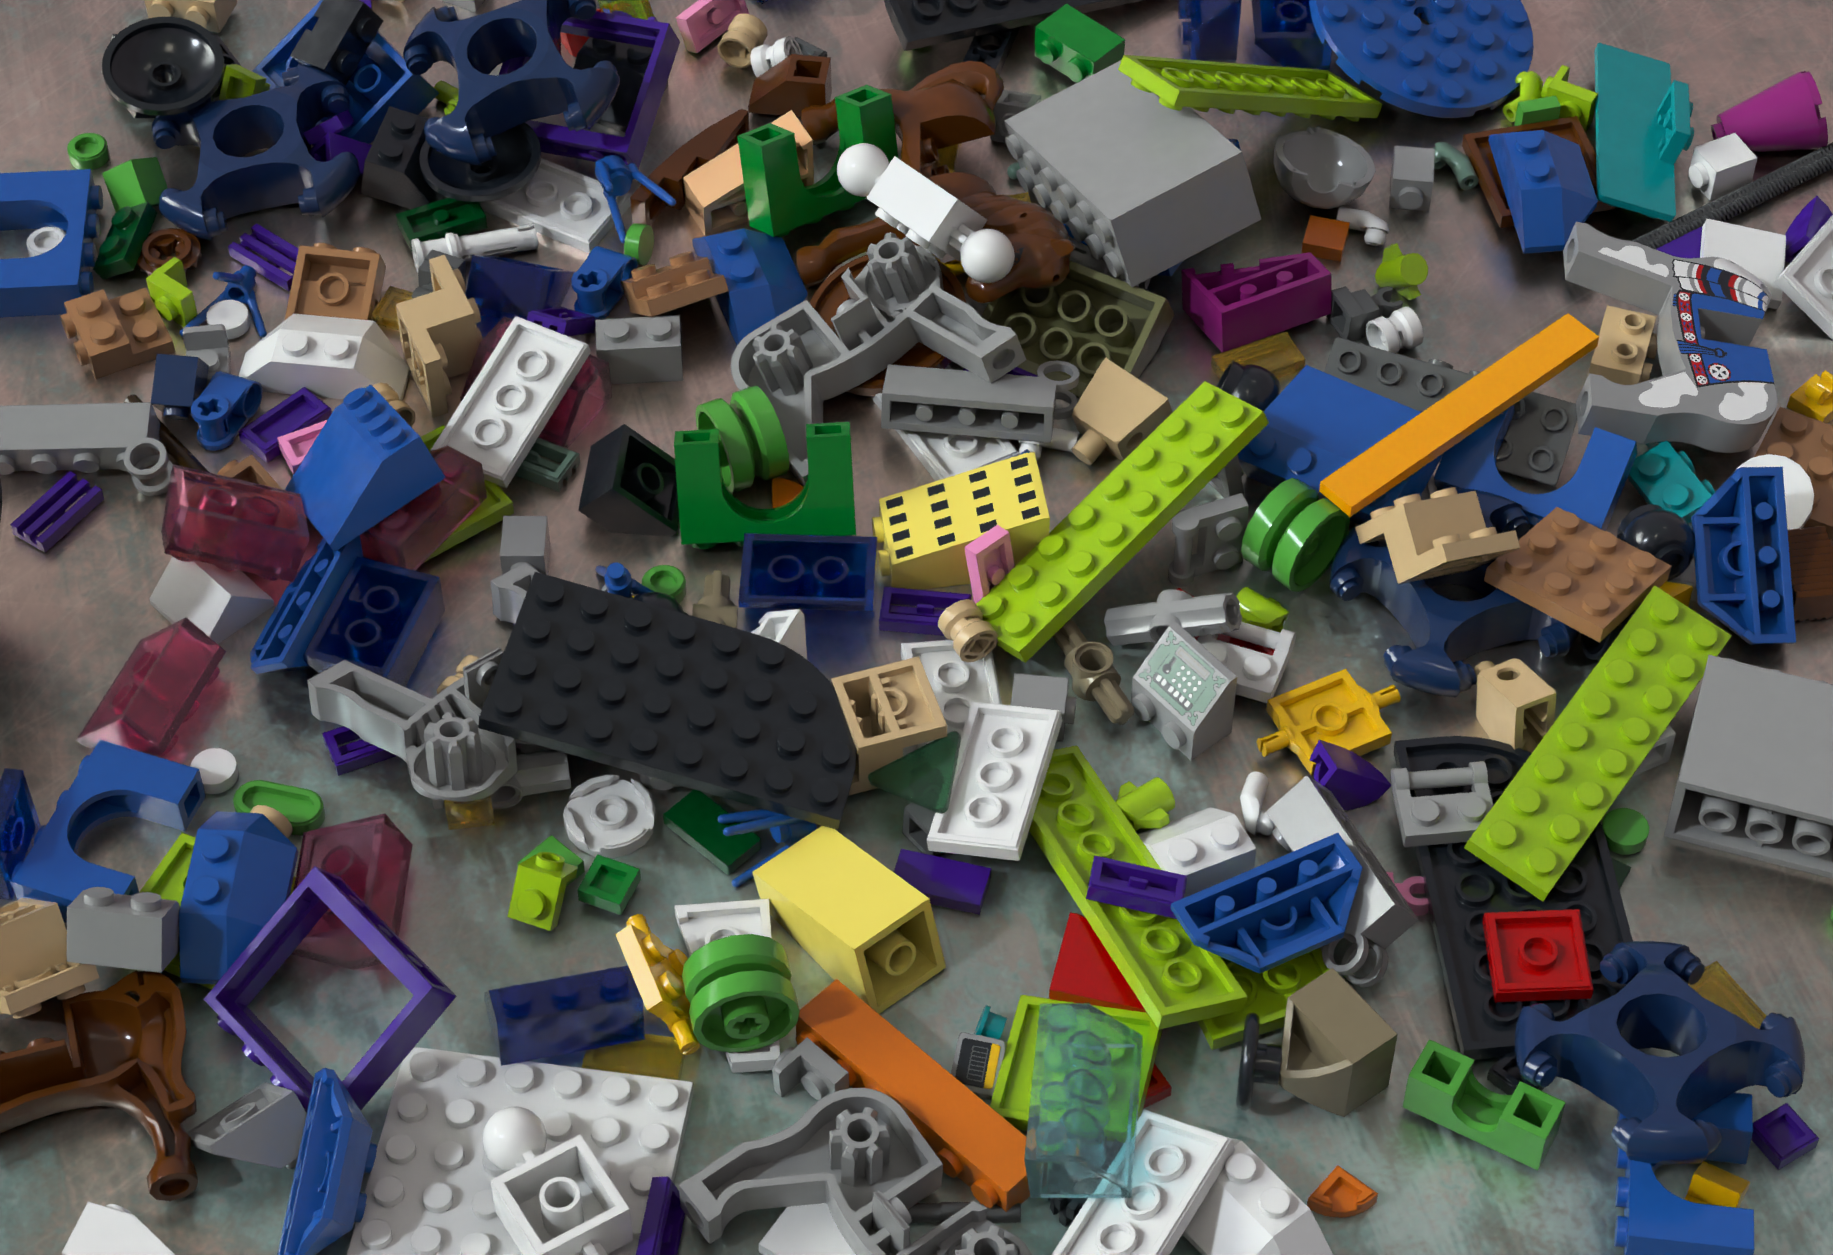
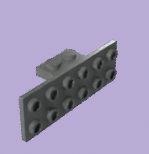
(1536, 435)

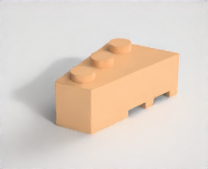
(717, 188)

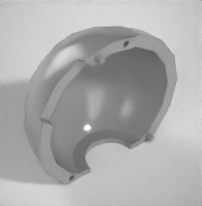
(1322, 167)

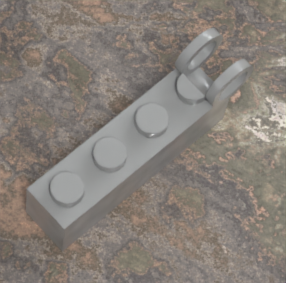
(970, 406)
(84, 440)
(1378, 910)

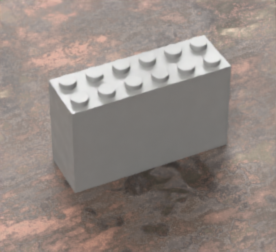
(1131, 174)
(1758, 768)

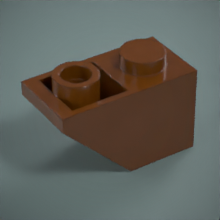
(792, 86)

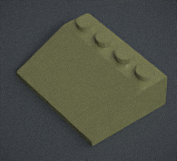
(1084, 323)

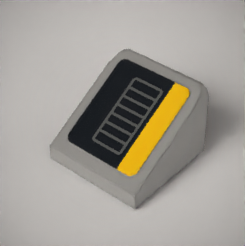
(978, 1062)

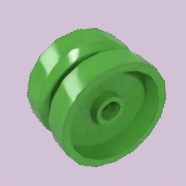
(748, 436)
(1294, 535)
(740, 993)

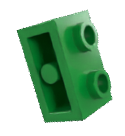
(1076, 44)

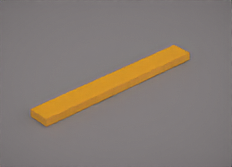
(1458, 415)

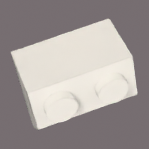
(1202, 846)

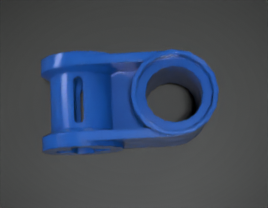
(599, 281)
(225, 409)

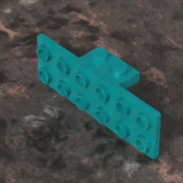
(1639, 131)

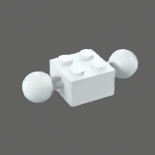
(925, 212)
(554, 1197)

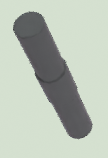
(942, 1211)

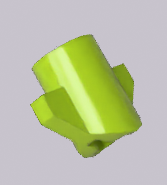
(1401, 271)
(1261, 611)
(1146, 804)

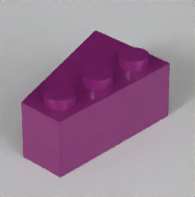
(1258, 300)

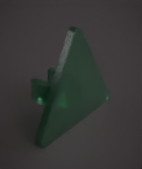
(922, 775)

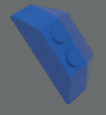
(1543, 187)
(757, 274)
(1746, 557)
(303, 609)
(232, 889)
(1276, 907)
(328, 1170)

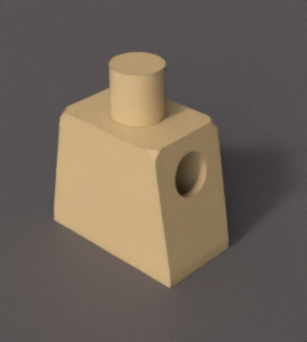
(1116, 413)
(1514, 703)

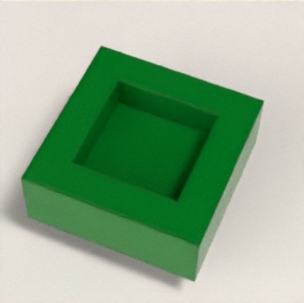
(609, 884)

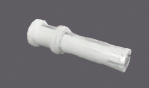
(486, 243)

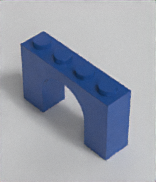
(56, 200)
(1588, 494)
(108, 786)
(1668, 1225)

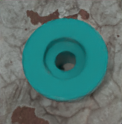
(990, 1024)

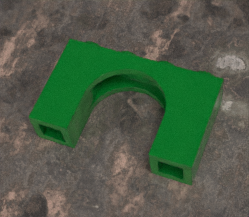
(771, 172)
(715, 516)

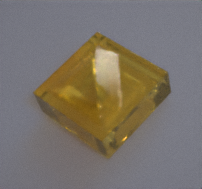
(469, 813)

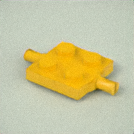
(1328, 711)
(659, 979)

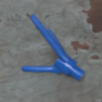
(239, 288)
(619, 580)

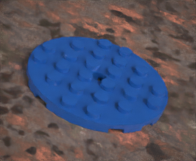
(1436, 69)

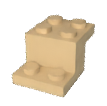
(439, 334)
(1436, 535)
(886, 712)
(36, 958)

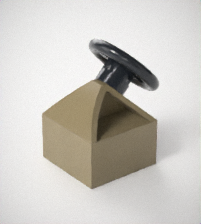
(1330, 1052)

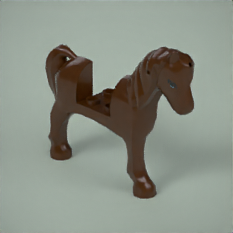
(932, 116)
(121, 1058)

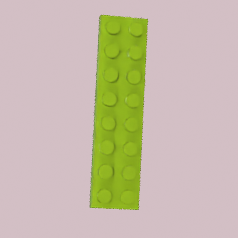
(1248, 88)
(1118, 518)
(1597, 743)
(1152, 951)

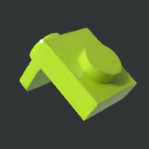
(1572, 98)
(170, 293)
(540, 890)

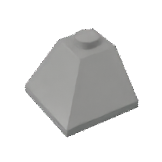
(256, 1128)

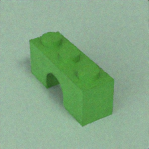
(1450, 1095)

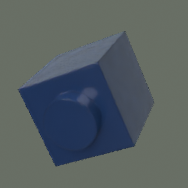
(178, 384)

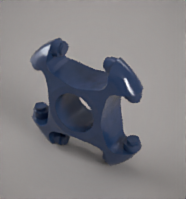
(500, 102)
(278, 177)
(1441, 627)
(1655, 1092)

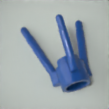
(617, 180)
(782, 828)

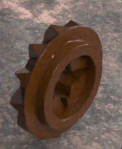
(165, 243)

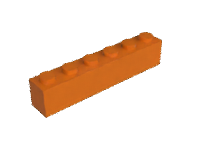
(953, 1120)

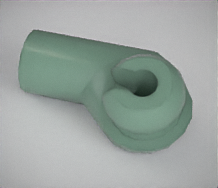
(1457, 162)

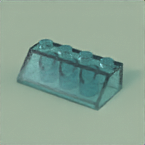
(1083, 1104)

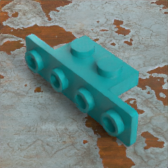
(1669, 480)

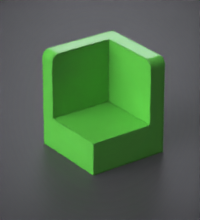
(135, 183)

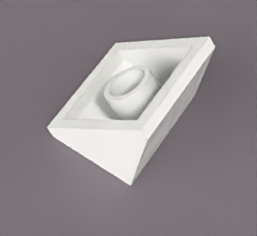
(209, 597)

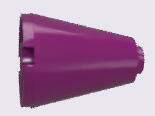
(1778, 117)

